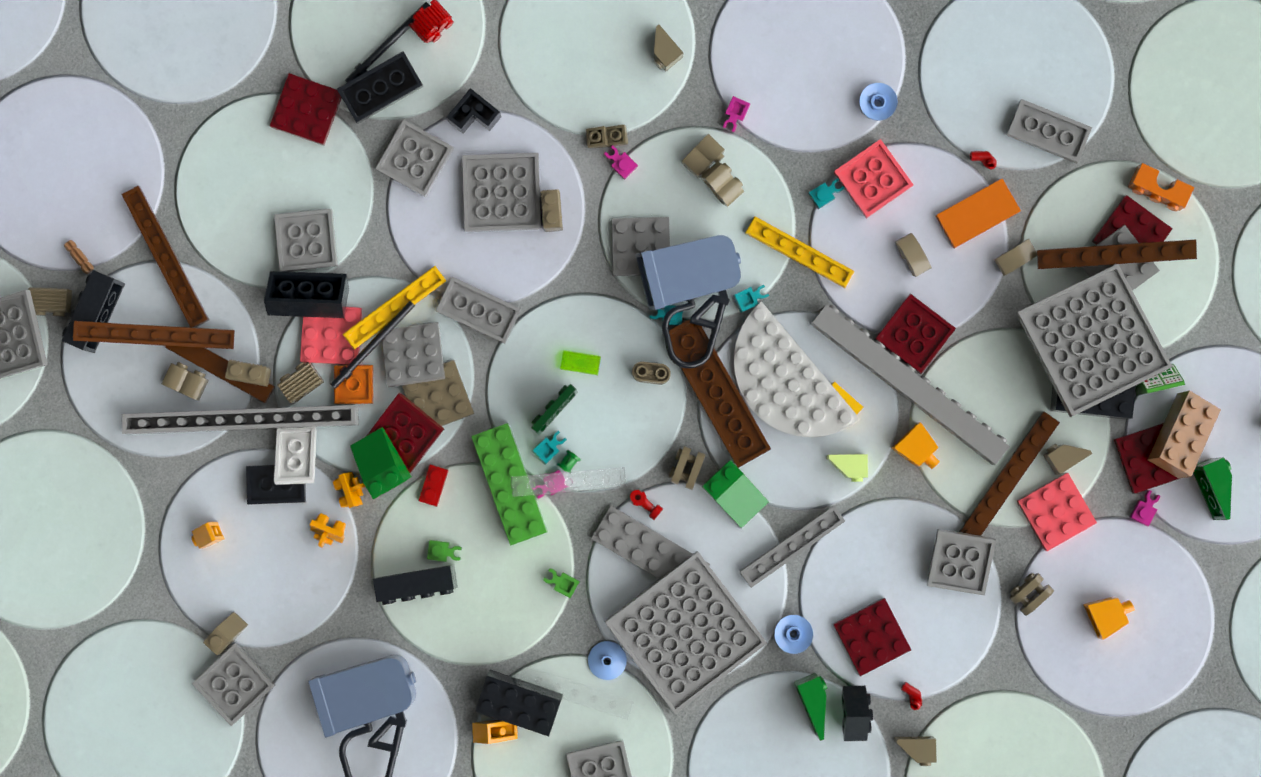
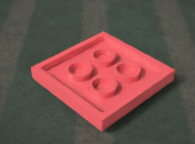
(873, 178)
(324, 338)
(1056, 512)

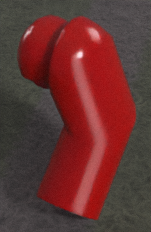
(985, 157)
(914, 695)

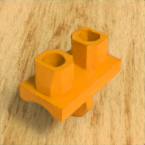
(351, 488)
(326, 532)

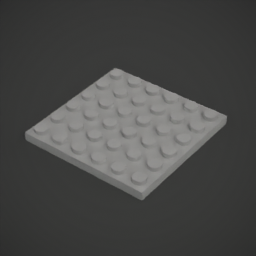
(1093, 340)
(685, 632)

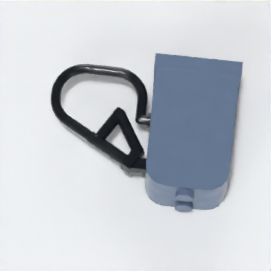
(688, 273)
(363, 696)

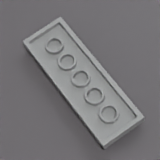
(639, 543)

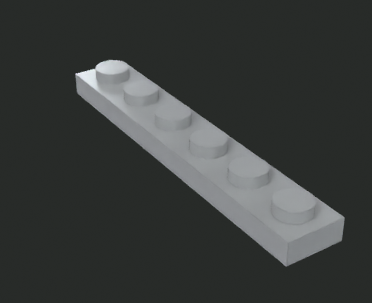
(792, 546)

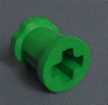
(568, 461)

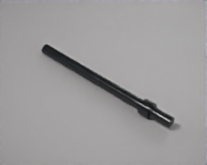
(362, 68)
(346, 372)

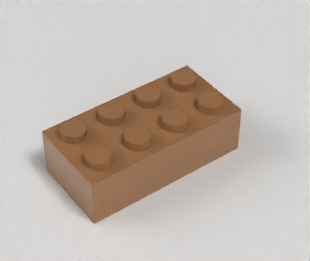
(1184, 434)

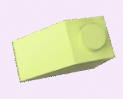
(851, 465)

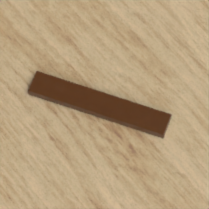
(218, 366)

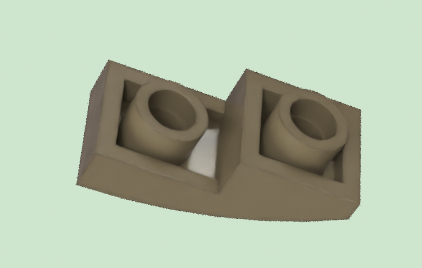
(606, 136)
(913, 253)
(1016, 257)

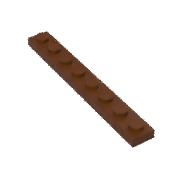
(1117, 254)
(165, 257)
(153, 335)
(1010, 475)

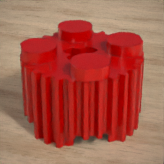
(431, 22)

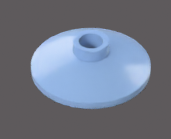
(882, 93)
(793, 644)
(604, 650)

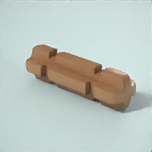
(78, 256)

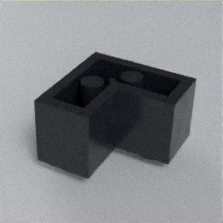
(473, 108)
(856, 713)

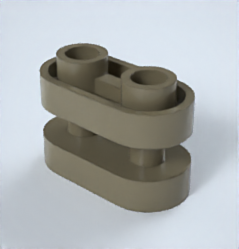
(651, 373)
(677, 472)
(1032, 582)

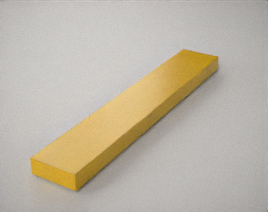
(799, 252)
(386, 312)

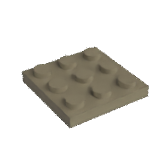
(442, 399)

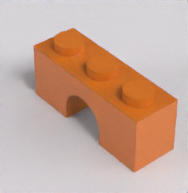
(1145, 182)

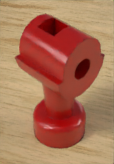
(639, 499)

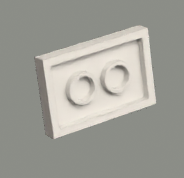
(295, 455)

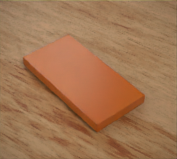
(978, 213)

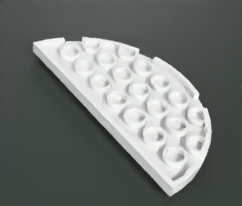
(783, 381)

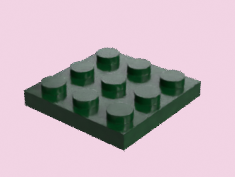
(553, 408)

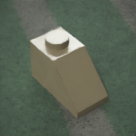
(665, 50)
(1064, 457)
(225, 633)
(919, 748)

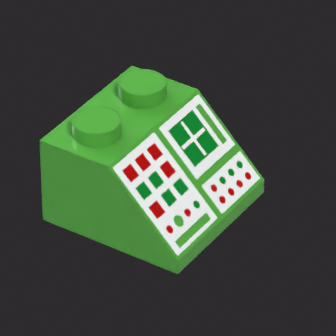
(1164, 380)

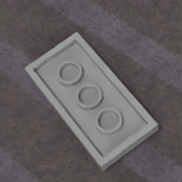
(1049, 131)
(478, 310)

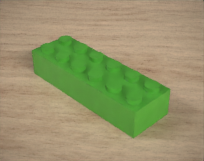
(500, 462)

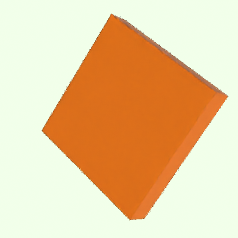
(357, 388)

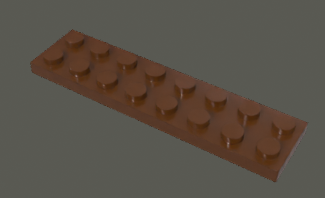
(719, 395)

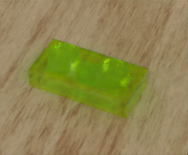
(580, 362)

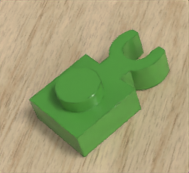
(440, 551)
(564, 584)

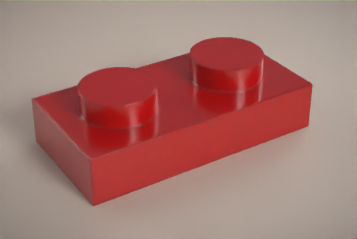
(433, 485)

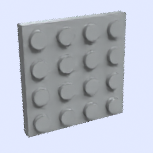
(501, 192)
(19, 335)

